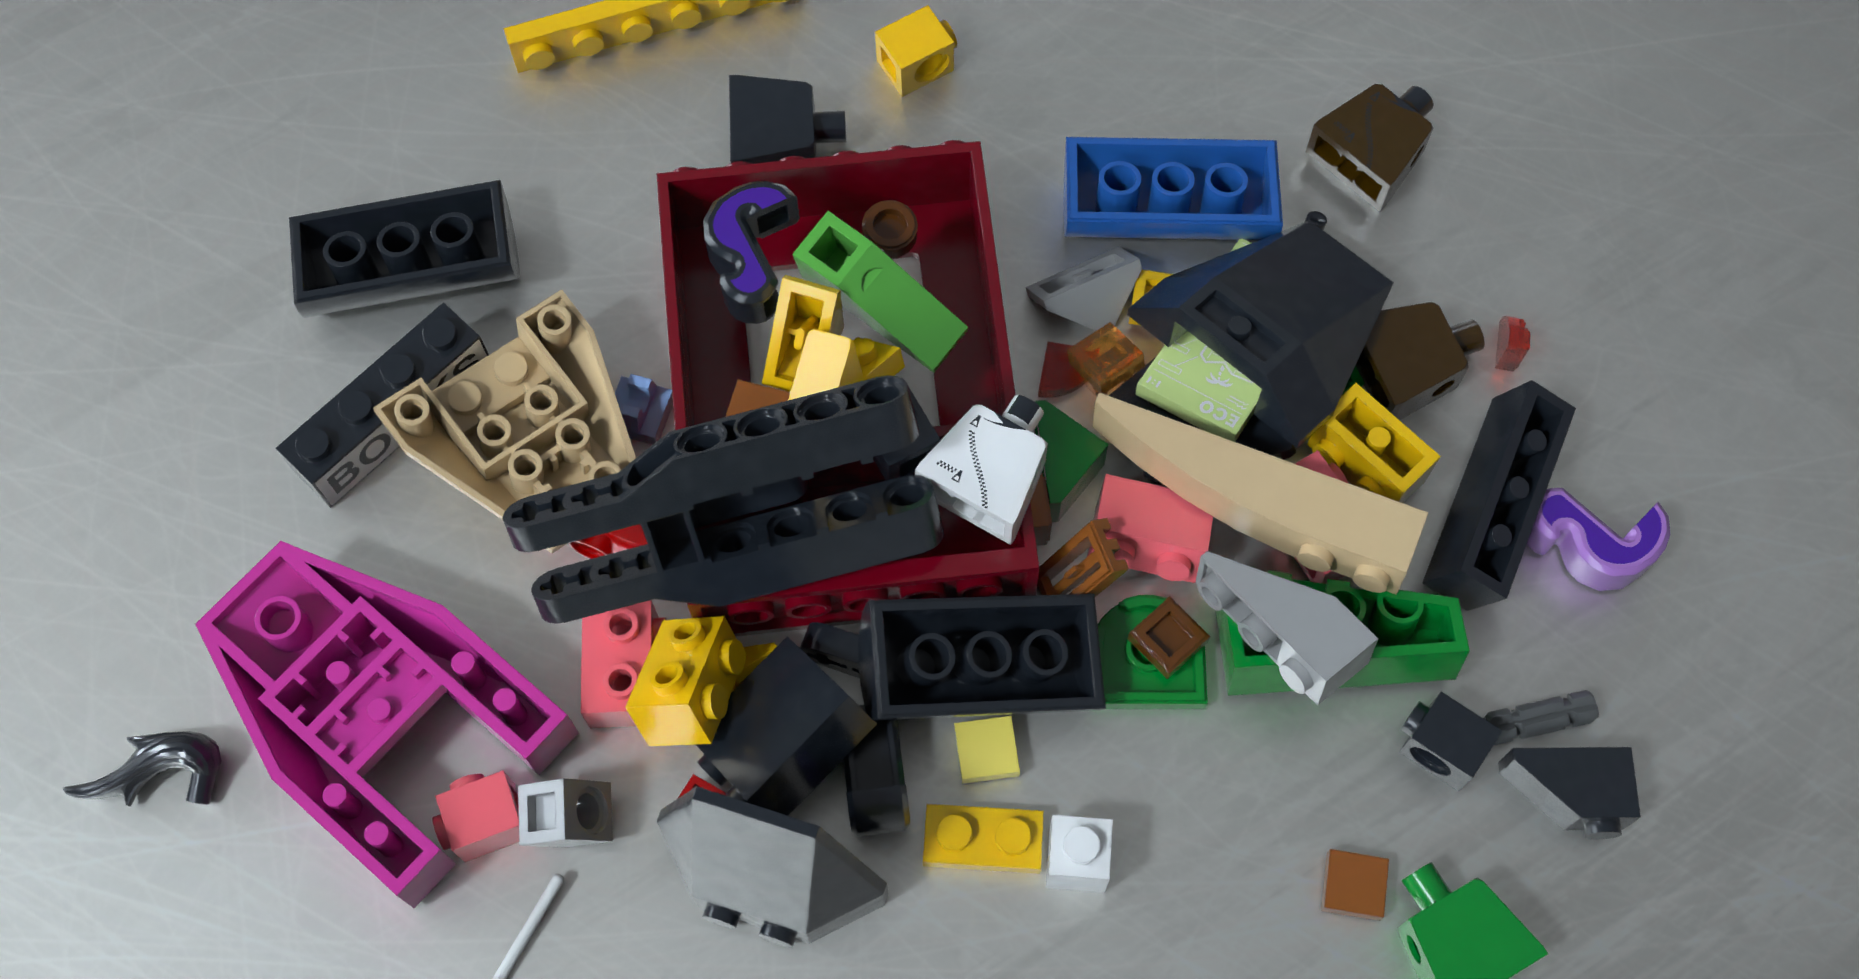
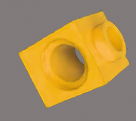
(915, 50)

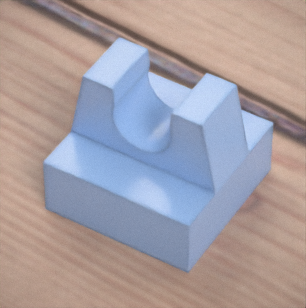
(643, 407)

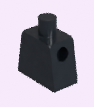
(778, 120)

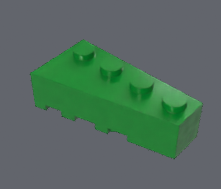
(1416, 633)

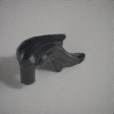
(154, 755)

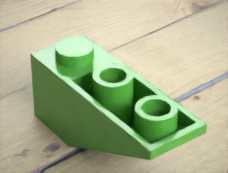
(879, 291)

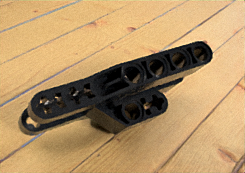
(729, 472)

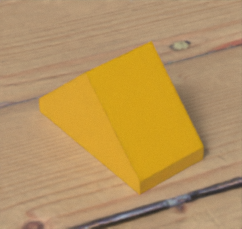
(798, 310)

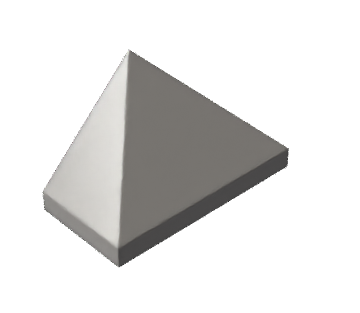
(1090, 291)

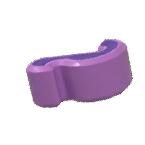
(1591, 548)

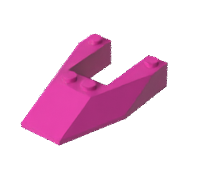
(338, 673)

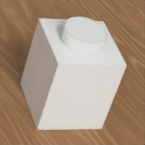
(1079, 853)

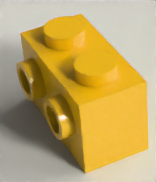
(1374, 447)
(686, 681)

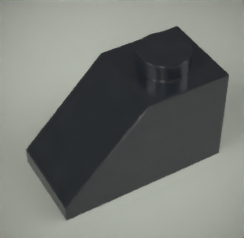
(1578, 786)

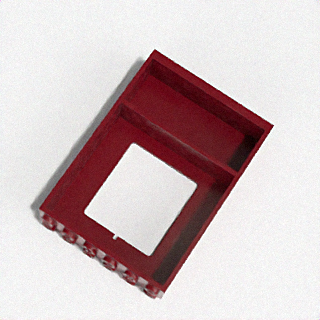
(957, 267)

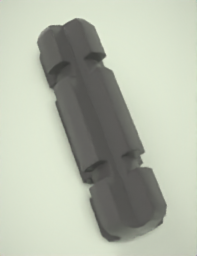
(1544, 716)

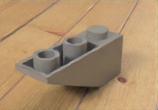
(1298, 627)

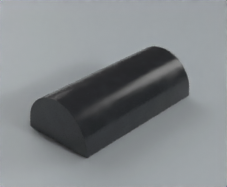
(402, 249)
(980, 656)

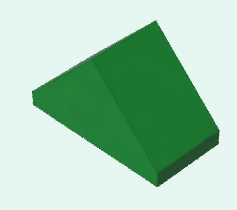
(1071, 458)

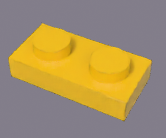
(983, 838)

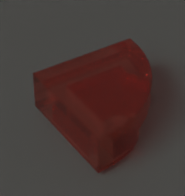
(1512, 343)
(1057, 374)

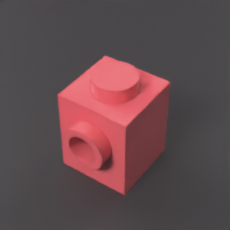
(478, 815)

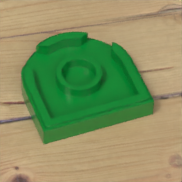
(1131, 678)

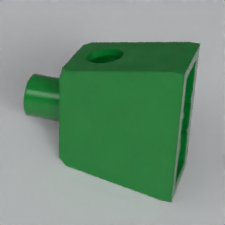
(1464, 931)

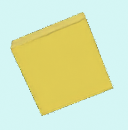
(986, 749)

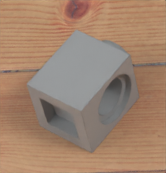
(565, 813)

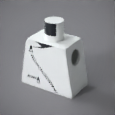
(989, 466)

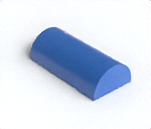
(1171, 188)

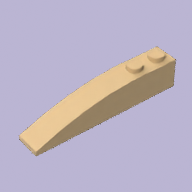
(1269, 498)

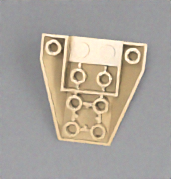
(520, 417)

